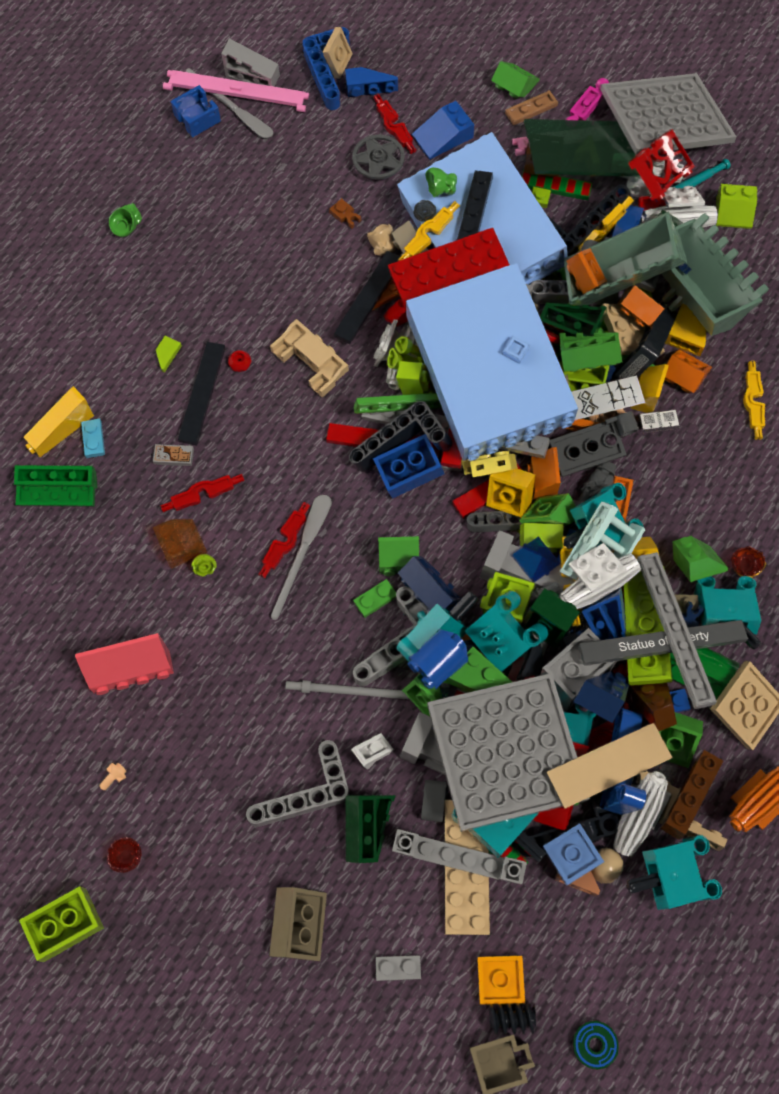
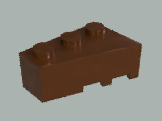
(654, 704)

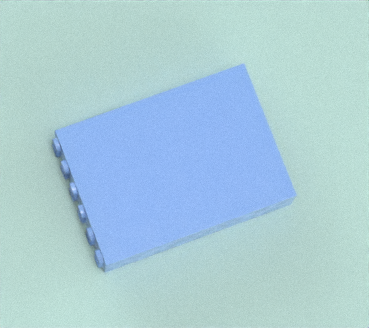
(511, 208)
(482, 392)

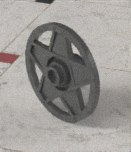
(378, 156)

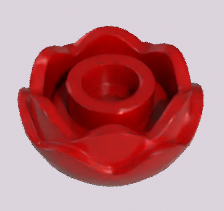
(239, 366)

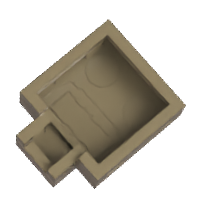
(497, 1065)

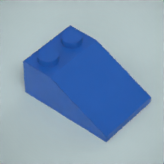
(444, 130)

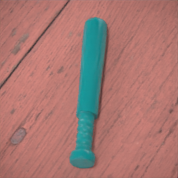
(706, 174)

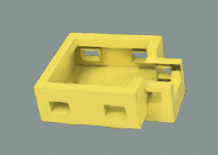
(491, 464)

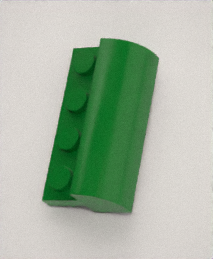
(55, 485)
(716, 666)

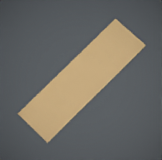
(609, 765)

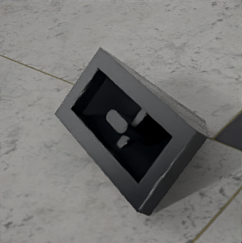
(532, 663)

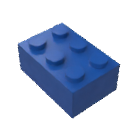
(408, 466)

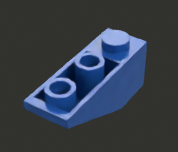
(367, 81)

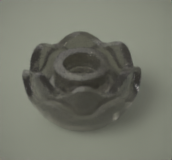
(424, 205)

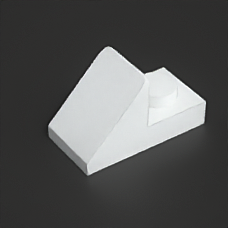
(372, 750)

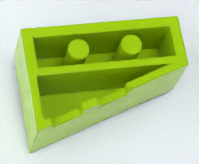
(586, 377)

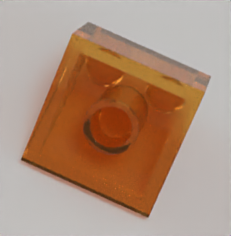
(179, 541)

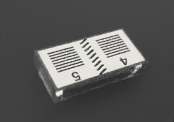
(658, 421)

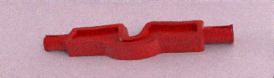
(398, 130)
(192, 497)
(278, 548)

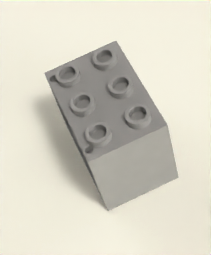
(570, 672)

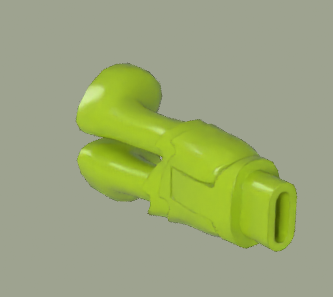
(403, 347)

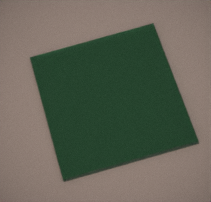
(579, 147)

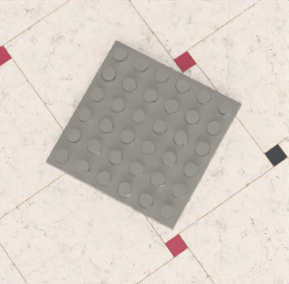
(656, 105)
(500, 748)

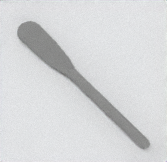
(251, 121)
(314, 521)

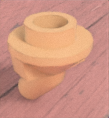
(116, 772)

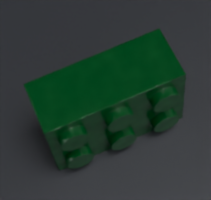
(553, 614)

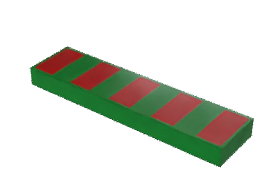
(559, 185)

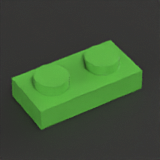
(375, 598)

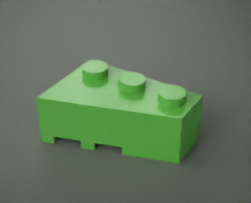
(589, 351)
(477, 674)

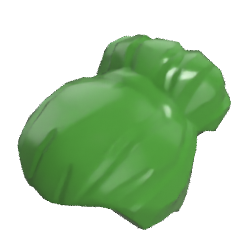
(440, 182)
(124, 220)

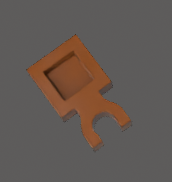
(344, 212)

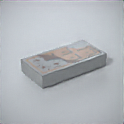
(173, 455)

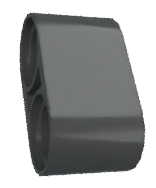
(433, 801)

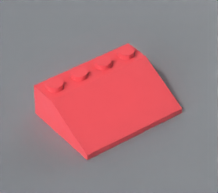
(125, 664)

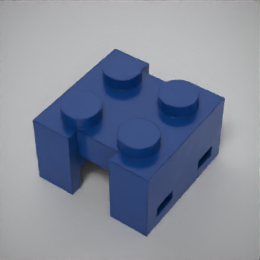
(194, 111)

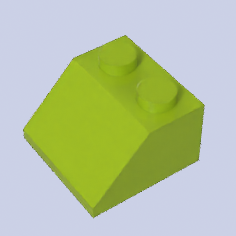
(736, 205)

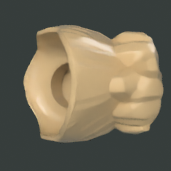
(382, 239)

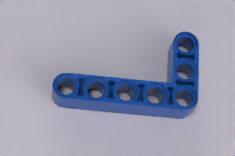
(313, 53)
(623, 797)

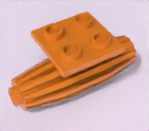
(756, 801)

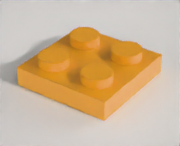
(501, 980)

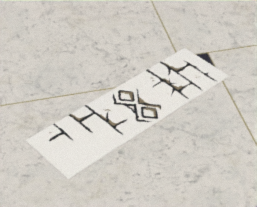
(608, 397)

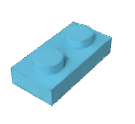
(93, 438)

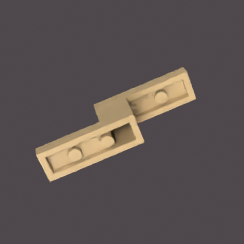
(714, 837)

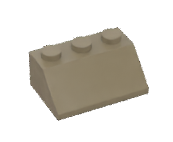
(298, 924)

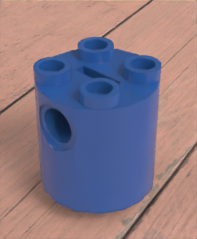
(439, 658)

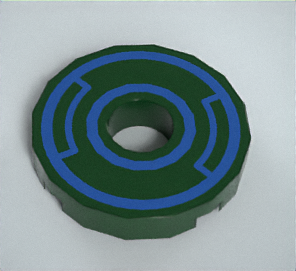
(609, 1047)

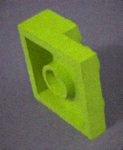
(503, 583)

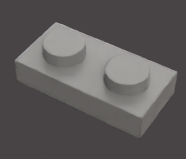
(398, 968)

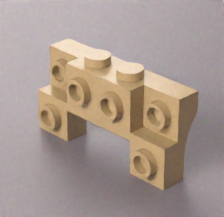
(314, 353)

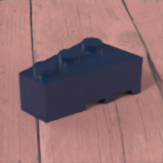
(427, 584)
(604, 694)

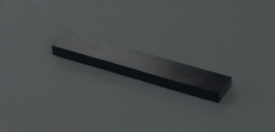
(366, 300)
(201, 393)

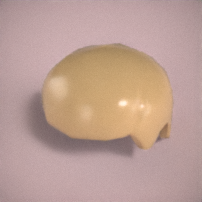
(610, 869)

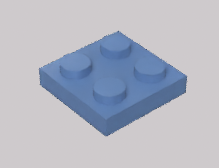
(573, 854)

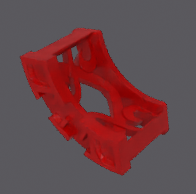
(644, 165)

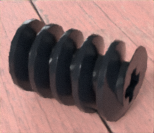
(512, 1018)

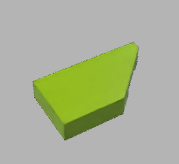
(167, 351)

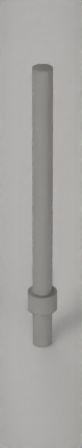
(307, 686)

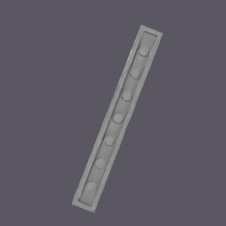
(676, 631)

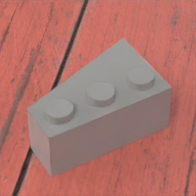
(248, 66)

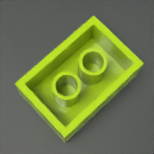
(61, 924)

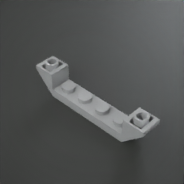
(459, 858)

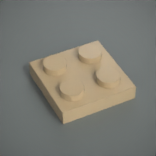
(337, 52)

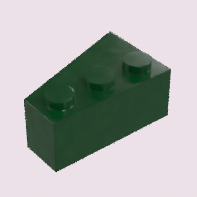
(365, 826)

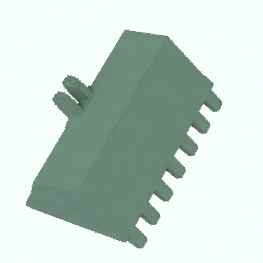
(632, 258)
(714, 285)

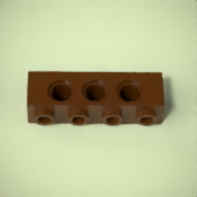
(691, 795)

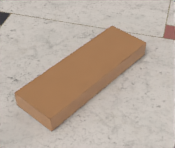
(531, 107)

